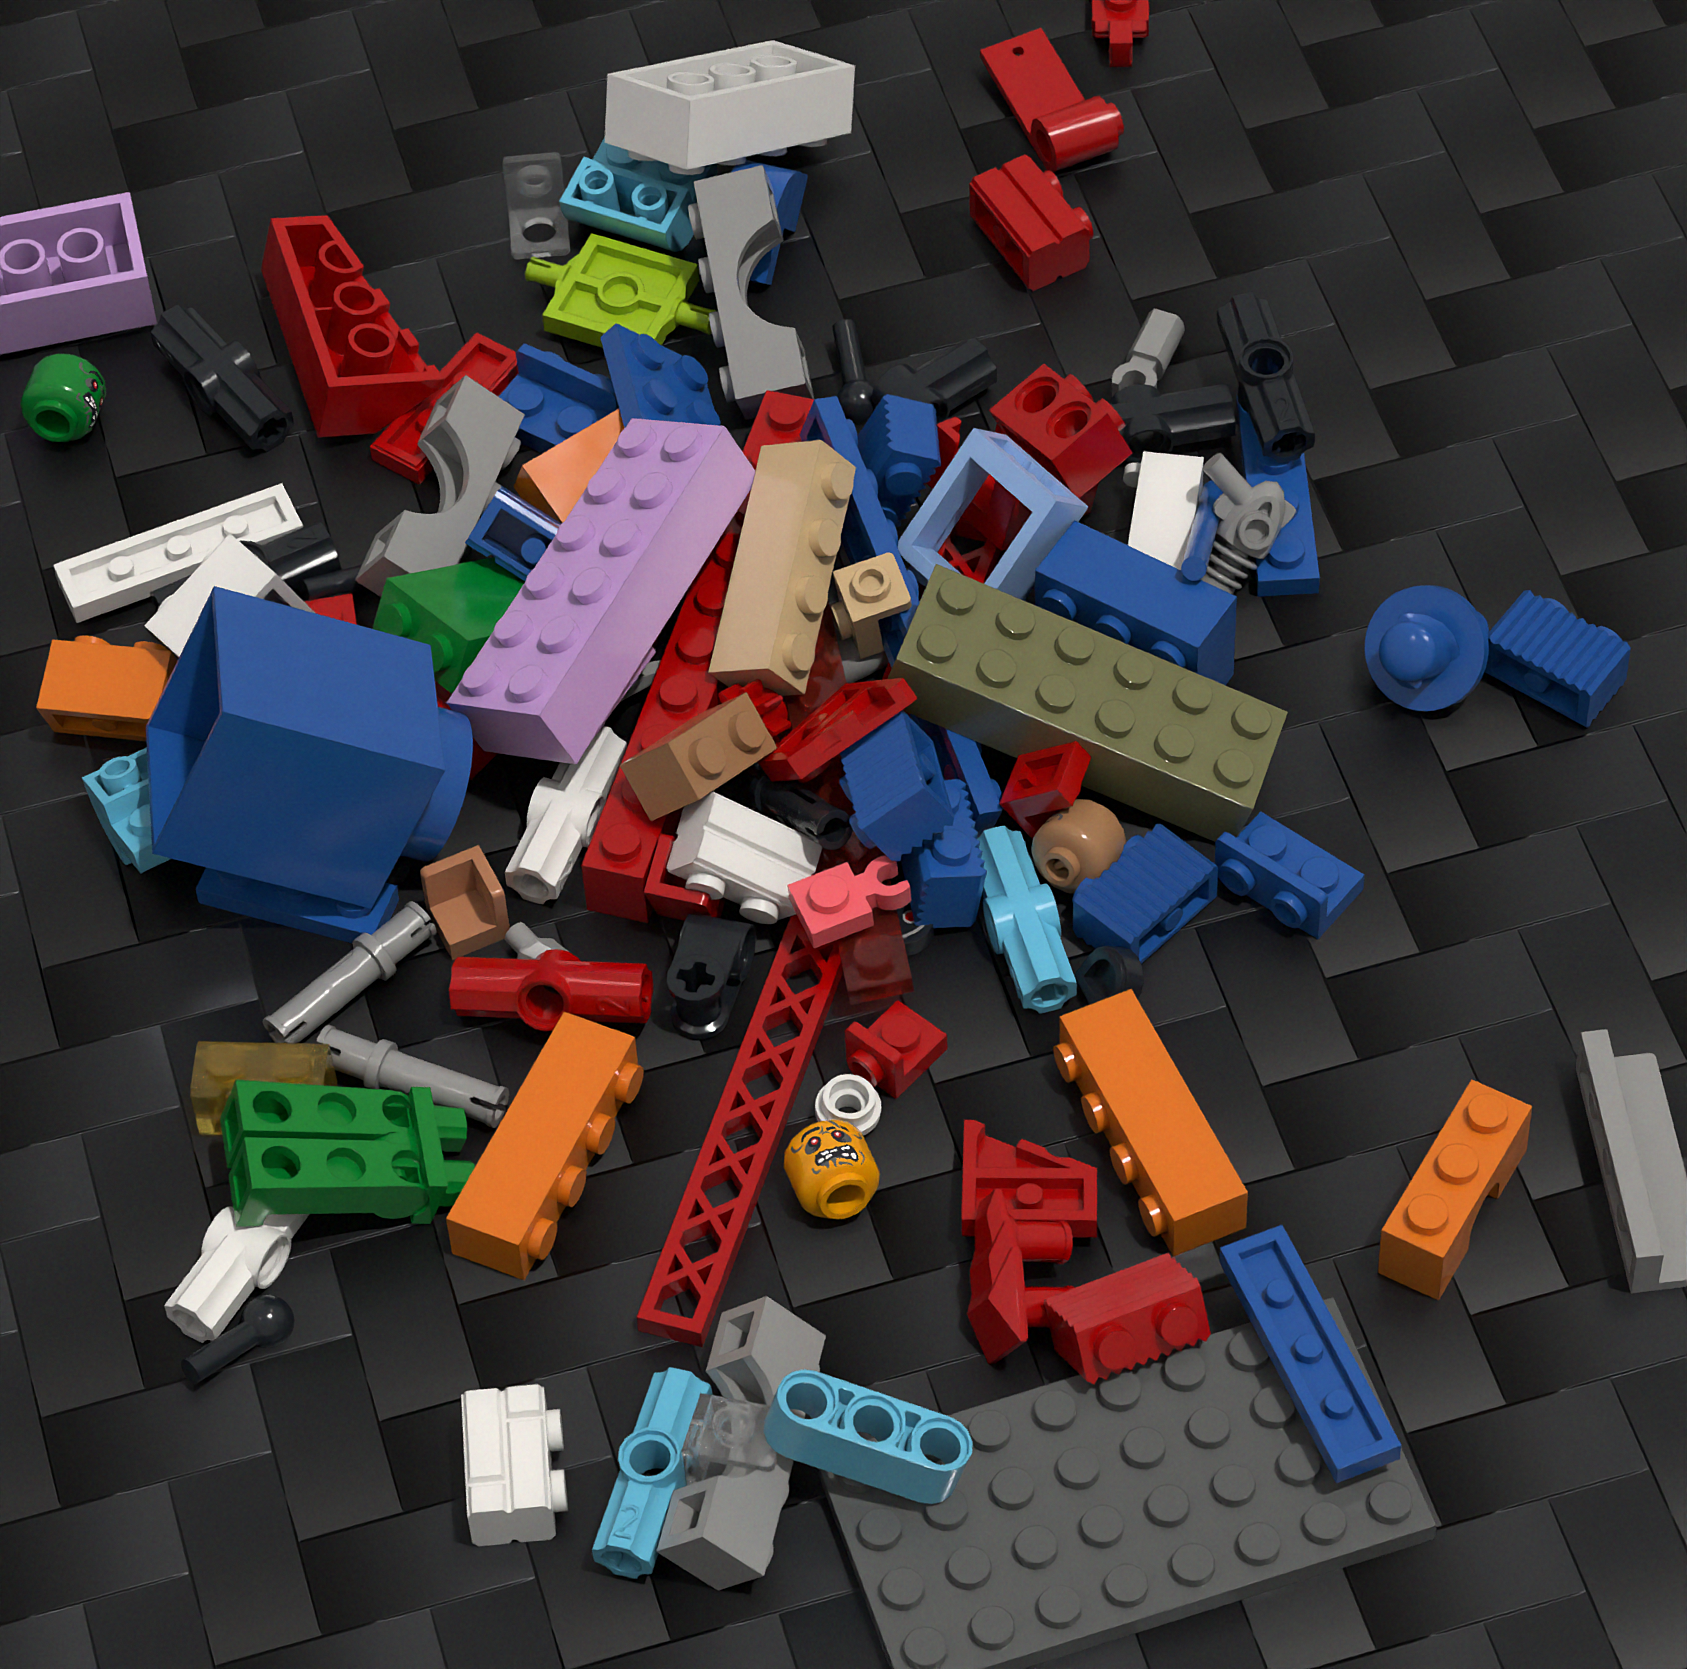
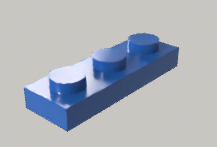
(295, 907)

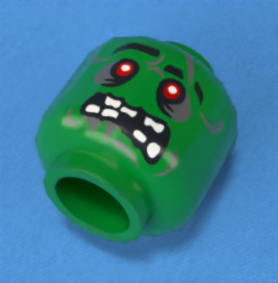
(63, 397)

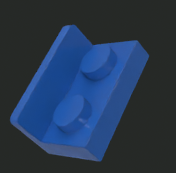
(555, 398)
(1287, 875)

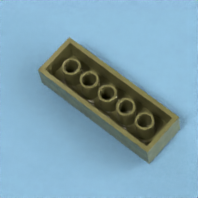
(1042, 681)

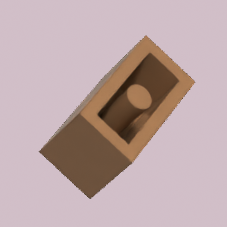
(698, 756)

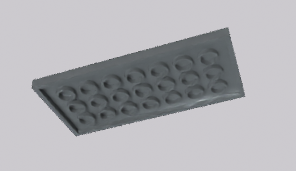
(1117, 1512)

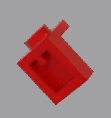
(1044, 783)
(894, 1048)

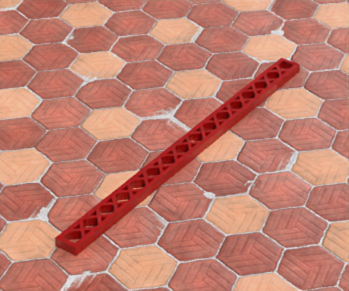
(775, 1106)

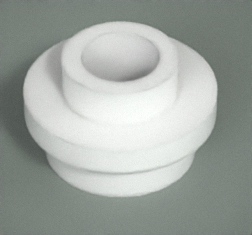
(853, 1092)

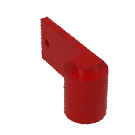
(1049, 104)

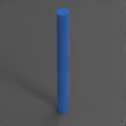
(1202, 534)

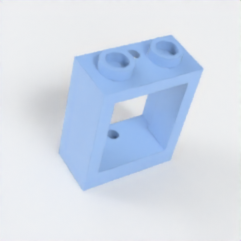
(994, 454)

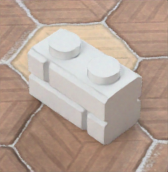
(741, 857)
(509, 1465)

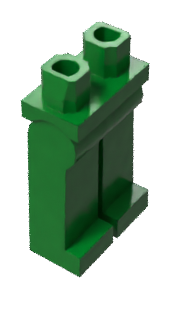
(340, 1151)

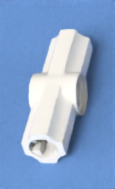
(564, 819)
(229, 1270)

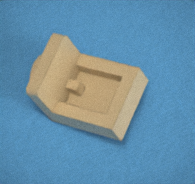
(866, 595)

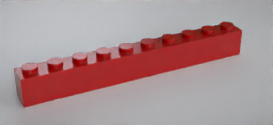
(625, 837)

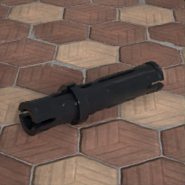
(795, 806)

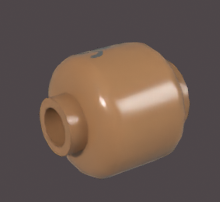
(1077, 844)

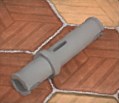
(371, 959)
(387, 1068)

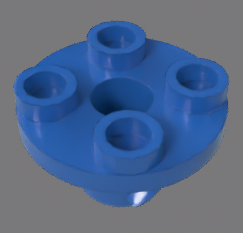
(1427, 647)

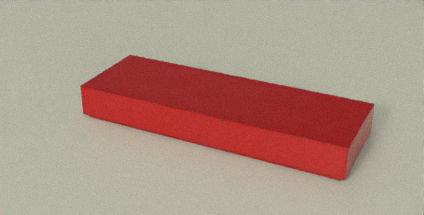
(479, 359)

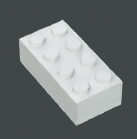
(728, 106)

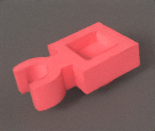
(841, 904)

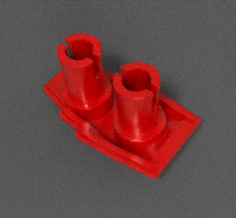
(1000, 1302)

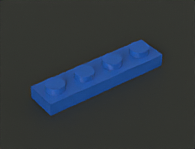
(1292, 561)
(1310, 1354)

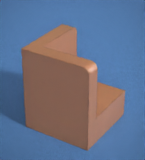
(465, 902)

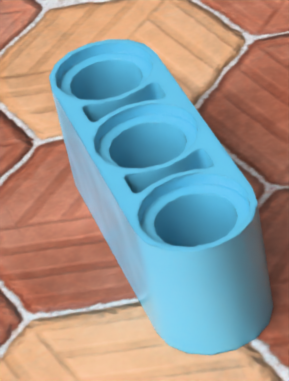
(901, 1428)

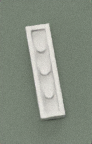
(155, 558)

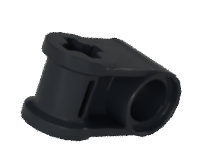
(708, 973)

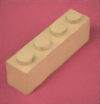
(783, 567)

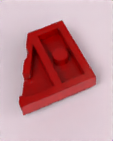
(835, 726)
(1032, 1181)

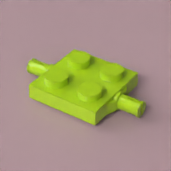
(621, 286)

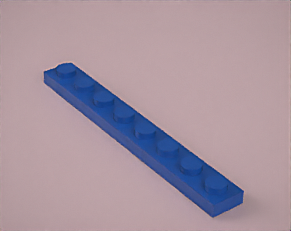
(868, 535)

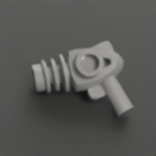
(1247, 525)

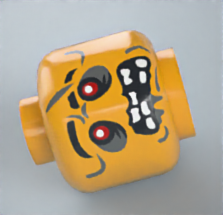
(831, 1169)

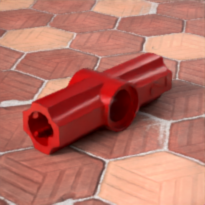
(517, 991)

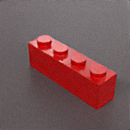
(339, 331)

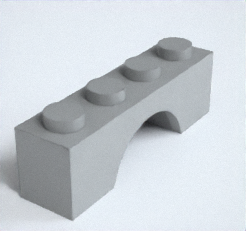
(739, 227)
(468, 445)
(728, 1522)

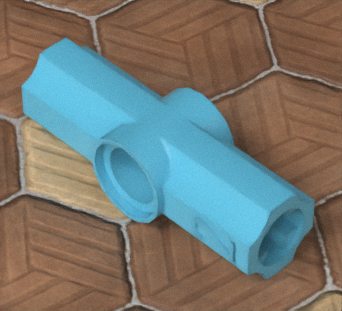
(1024, 922)
(640, 1503)

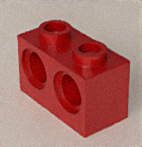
(1063, 428)

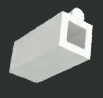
(1164, 503)

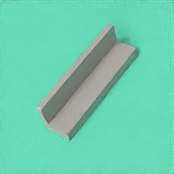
(1637, 1161)

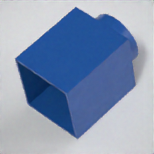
(303, 751)

